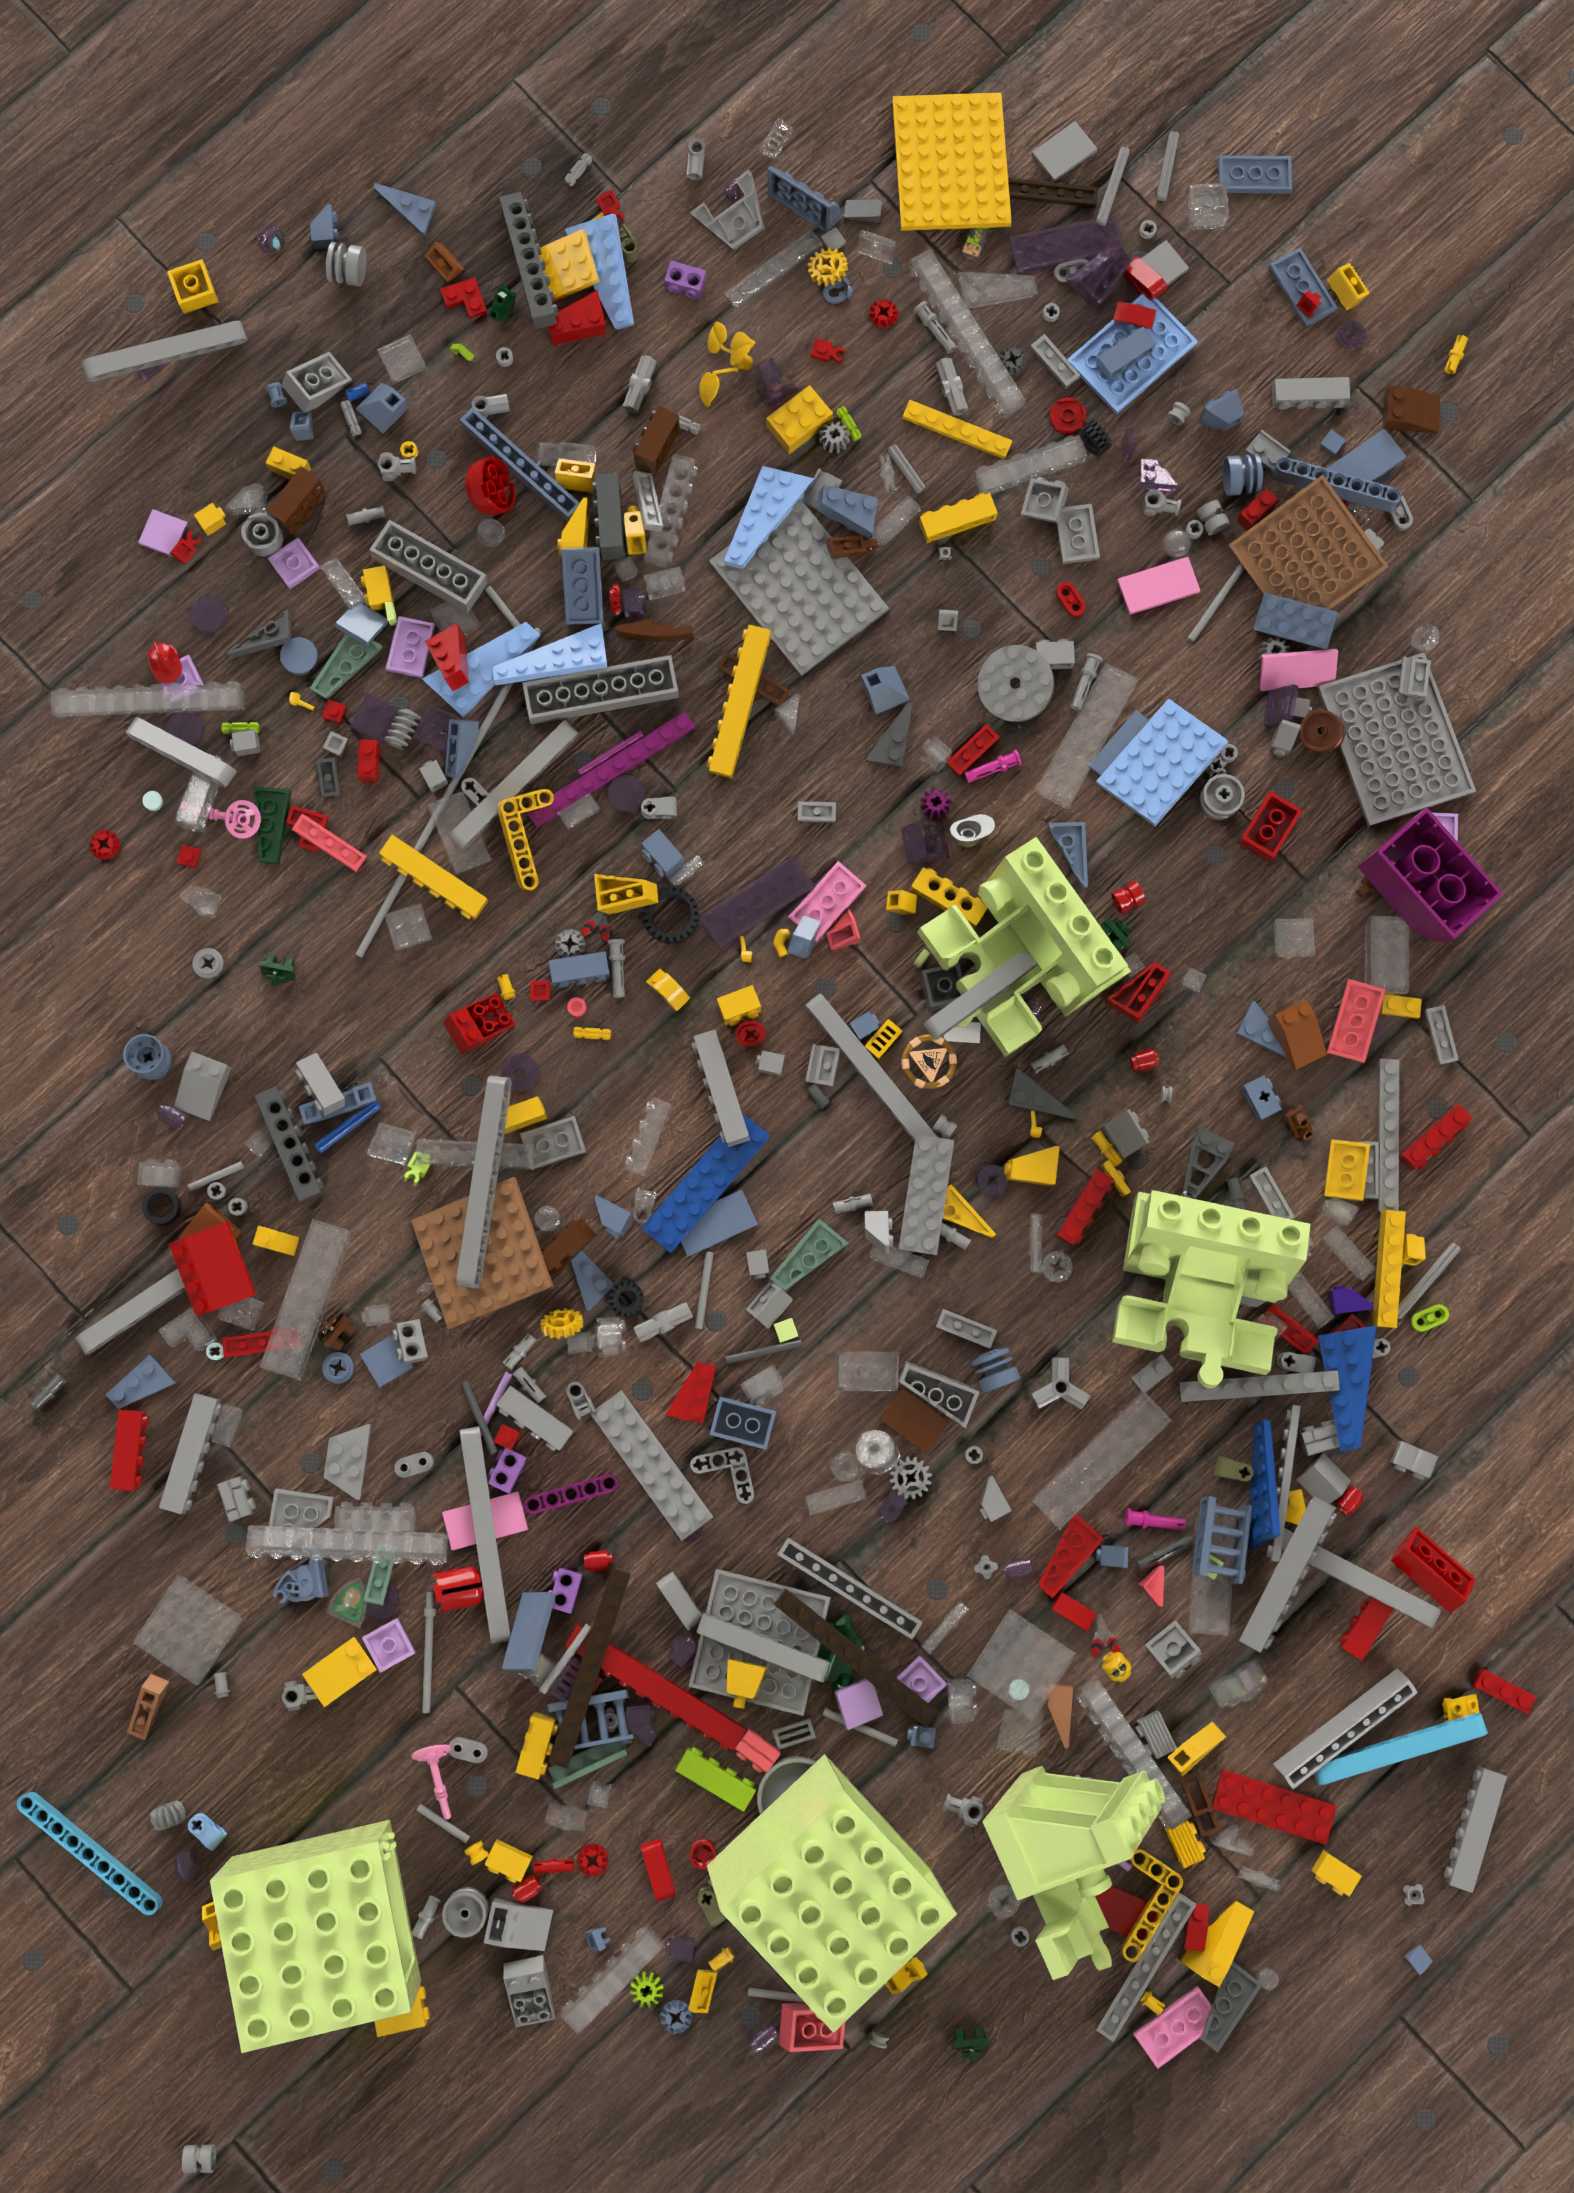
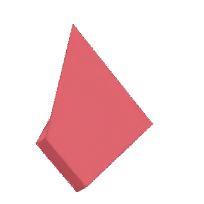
(843, 932)
(1153, 1584)

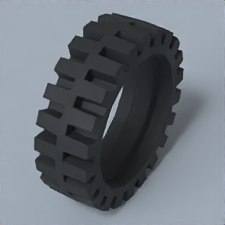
(685, 933)

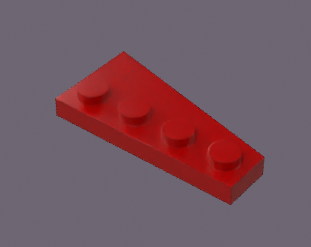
(1072, 1551)

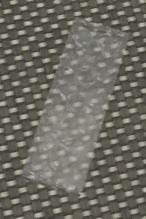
(1212, 1598)

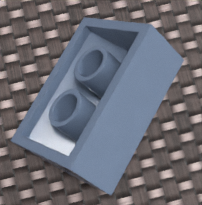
(613, 1217)

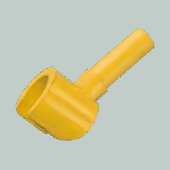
(295, 700)
(746, 956)
(1034, 1131)

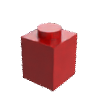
(507, 1437)

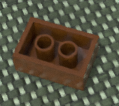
(656, 440)
(297, 501)

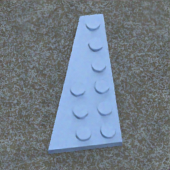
(766, 509)
(480, 668)

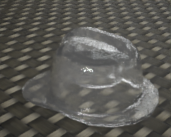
(201, 900)

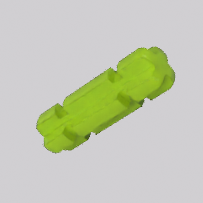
(848, 421)
(227, 728)

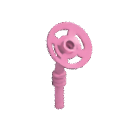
(239, 818)
(432, 1757)

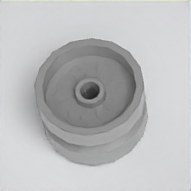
(1212, 793)
(453, 1912)

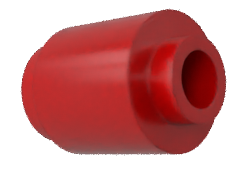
(1144, 1060)
(1350, 1501)
(598, 1561)
(526, 1889)

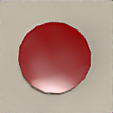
(1067, 416)

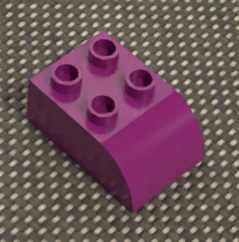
(1430, 879)

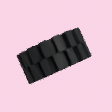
(1095, 438)
(614, 1294)

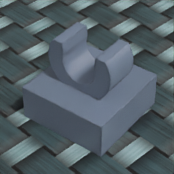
(595, 1939)

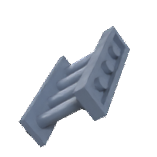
(1203, 1543)
(599, 1702)

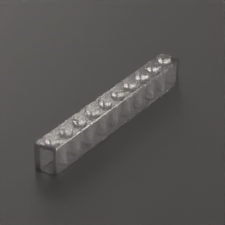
(967, 333)
(147, 699)
(347, 1544)

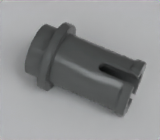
(818, 1096)

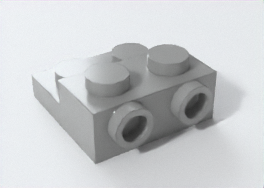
(1044, 499)
(1174, 1650)

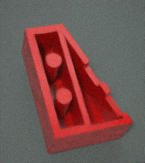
(450, 655)
(694, 1395)

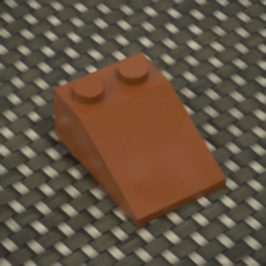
(1298, 1034)

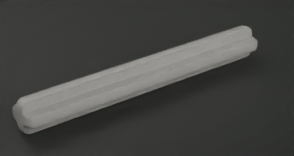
(1112, 186)
(1427, 1279)

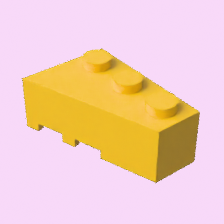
(623, 894)
(537, 1745)

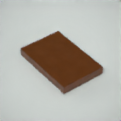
(914, 1420)

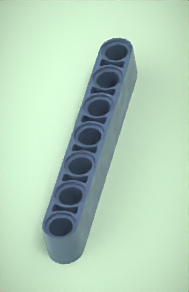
(1345, 482)

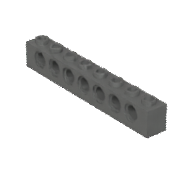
(528, 260)

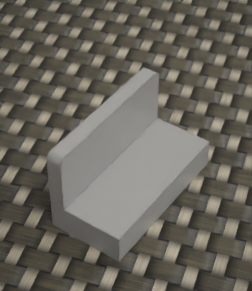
(769, 1304)

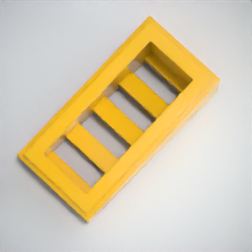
(873, 1051)

